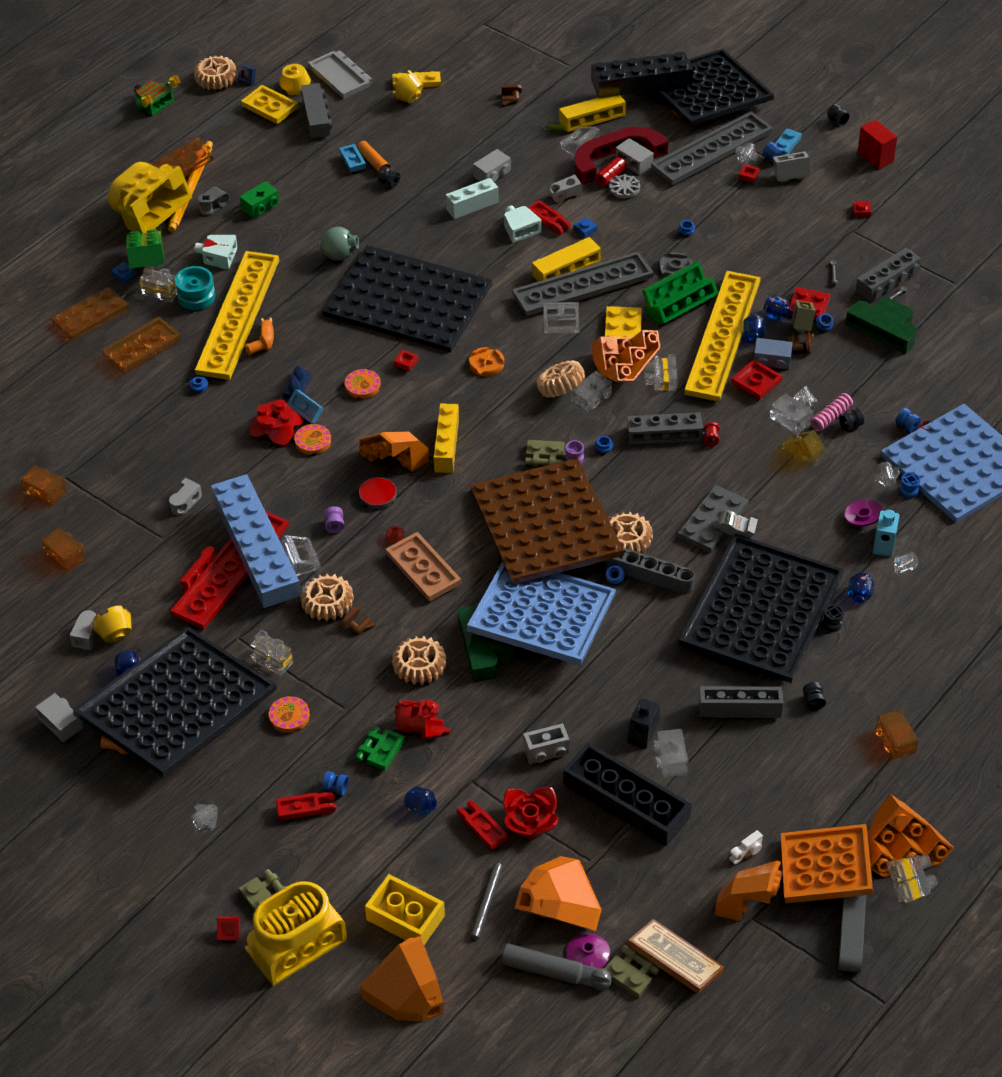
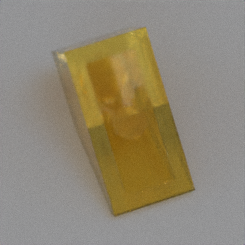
(804, 445)

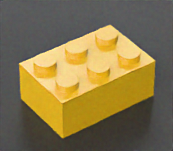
(404, 910)

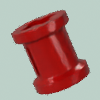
(711, 434)

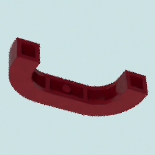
(606, 146)

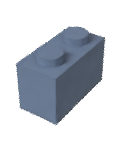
(773, 353)

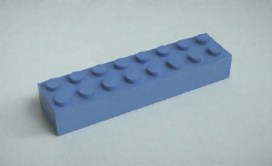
(255, 541)

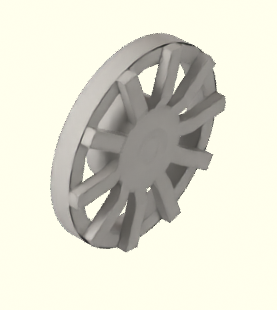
(624, 186)

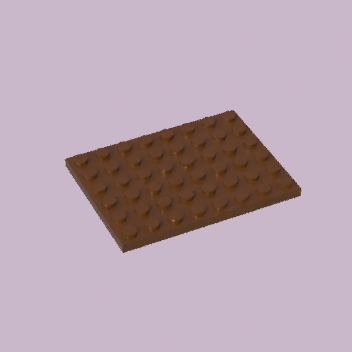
(546, 521)

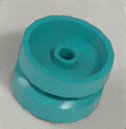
(195, 288)

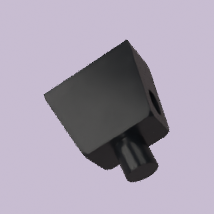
(645, 716)

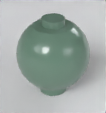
(338, 243)

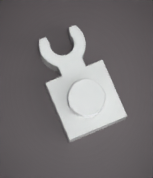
(748, 846)

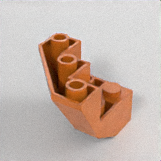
(624, 357)
(397, 444)
(900, 833)
(753, 883)
(560, 893)
(405, 984)

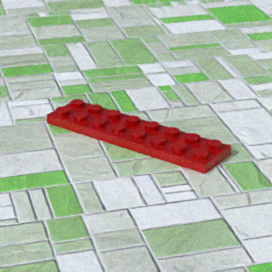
(217, 583)

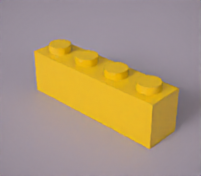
(592, 112)
(567, 260)
(446, 438)

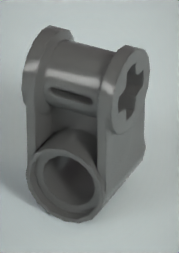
(212, 200)

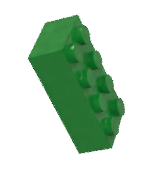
(145, 248)

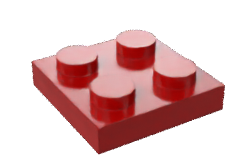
(819, 299)
(756, 379)

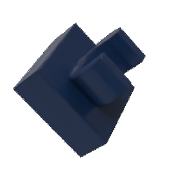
(247, 73)

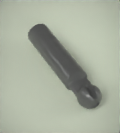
(555, 967)

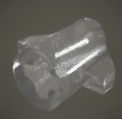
(746, 153)
(805, 397)
(887, 474)
(906, 562)
(205, 816)

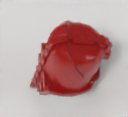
(419, 718)

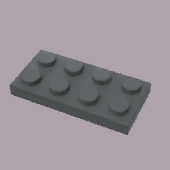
(702, 526)

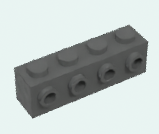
(316, 110)
(888, 274)
(664, 428)
(740, 702)

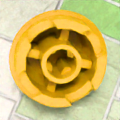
(292, 78)
(408, 87)
(113, 625)

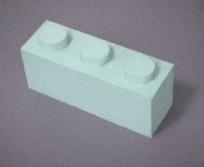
(472, 198)

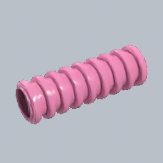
(831, 412)

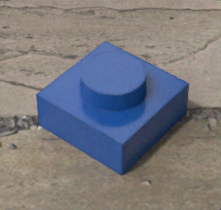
(585, 227)
(123, 272)

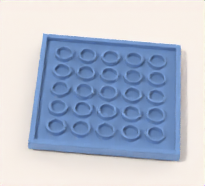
(955, 461)
(544, 615)

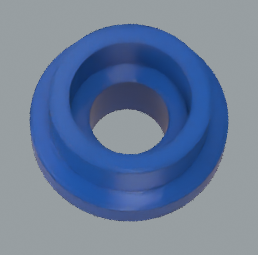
(686, 227)
(824, 318)
(198, 384)
(603, 444)
(615, 568)

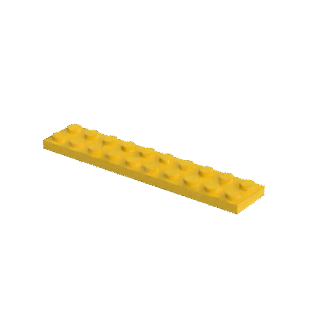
(237, 315)
(722, 336)

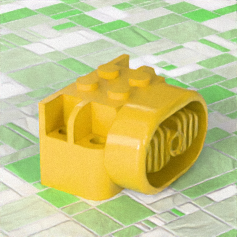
(148, 195)
(293, 930)

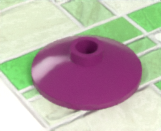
(863, 512)
(596, 958)

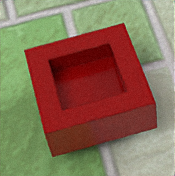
(749, 173)
(861, 209)
(406, 360)
(228, 928)

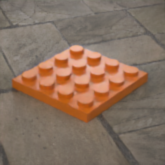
(826, 863)

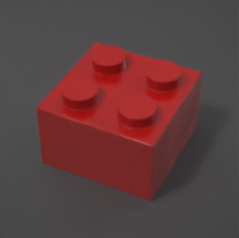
(877, 144)

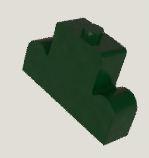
(886, 322)
(482, 651)

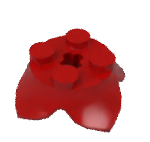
(276, 421)
(530, 813)

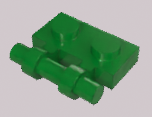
(384, 751)

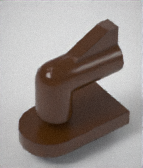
(513, 90)
(796, 346)
(358, 628)

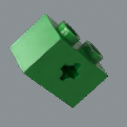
(259, 199)

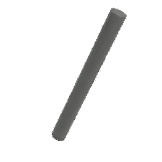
(486, 901)

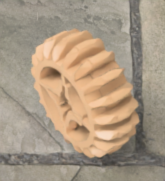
(215, 72)
(560, 379)
(626, 528)
(322, 597)
(418, 666)

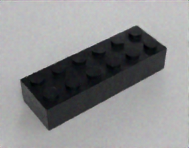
(641, 74)
(627, 793)

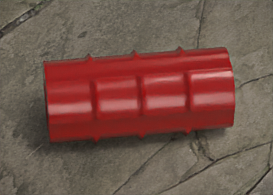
(610, 171)

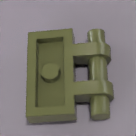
(544, 452)
(257, 891)
(628, 976)

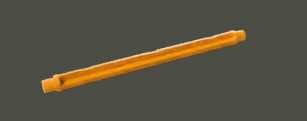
(192, 182)

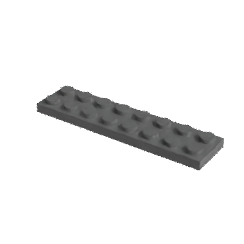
(711, 148)
(583, 283)

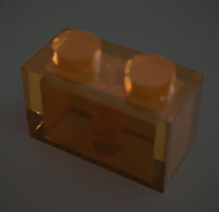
(43, 485)
(63, 549)
(897, 734)

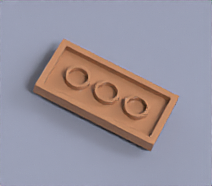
(423, 566)

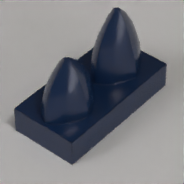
(298, 380)

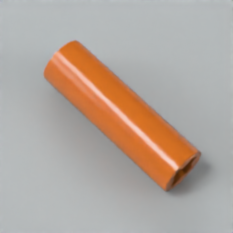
(371, 155)

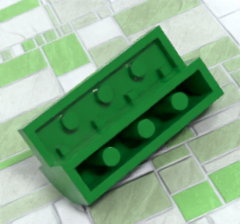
(678, 293)

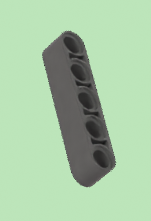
(655, 571)
(852, 934)

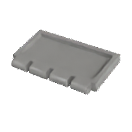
(340, 73)

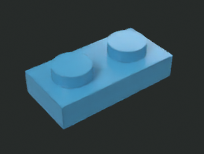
(788, 140)
(352, 158)
(305, 406)

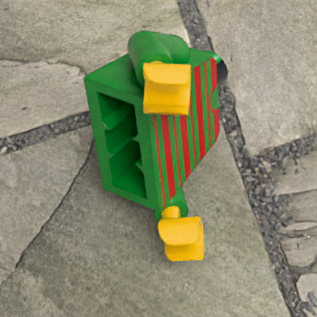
(155, 96)

